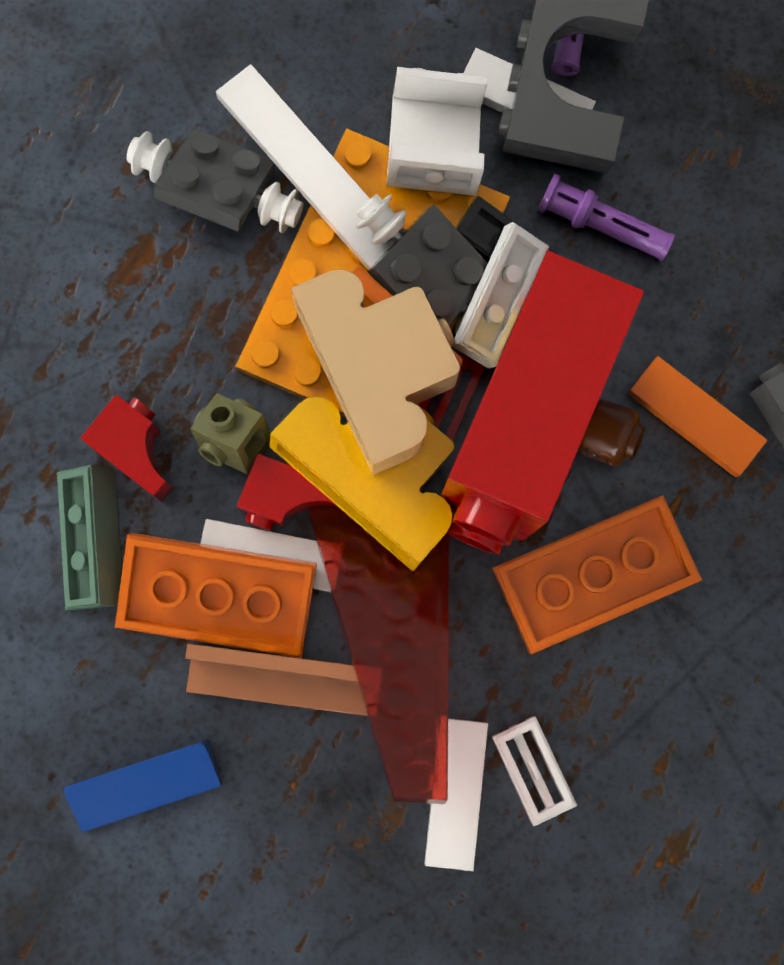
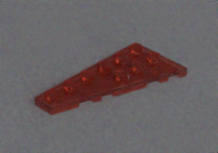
(398, 649)

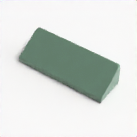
(89, 537)

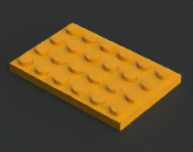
(278, 345)

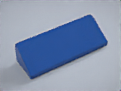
(143, 786)

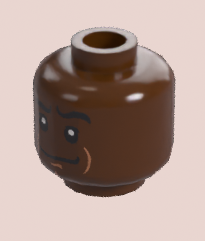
(612, 434)

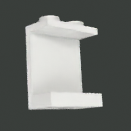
(436, 131)

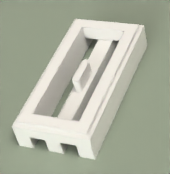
(551, 810)

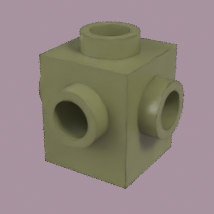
(231, 433)

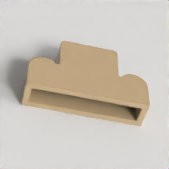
(378, 361)

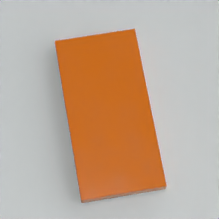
(596, 574)
(215, 595)

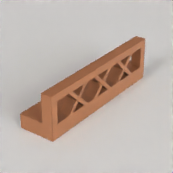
(274, 679)

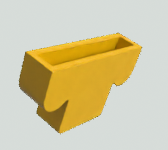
(383, 503)

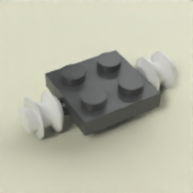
(214, 180)
(424, 256)

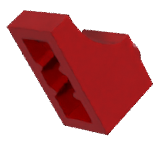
(127, 440)
(276, 494)

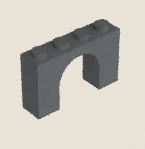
(541, 121)

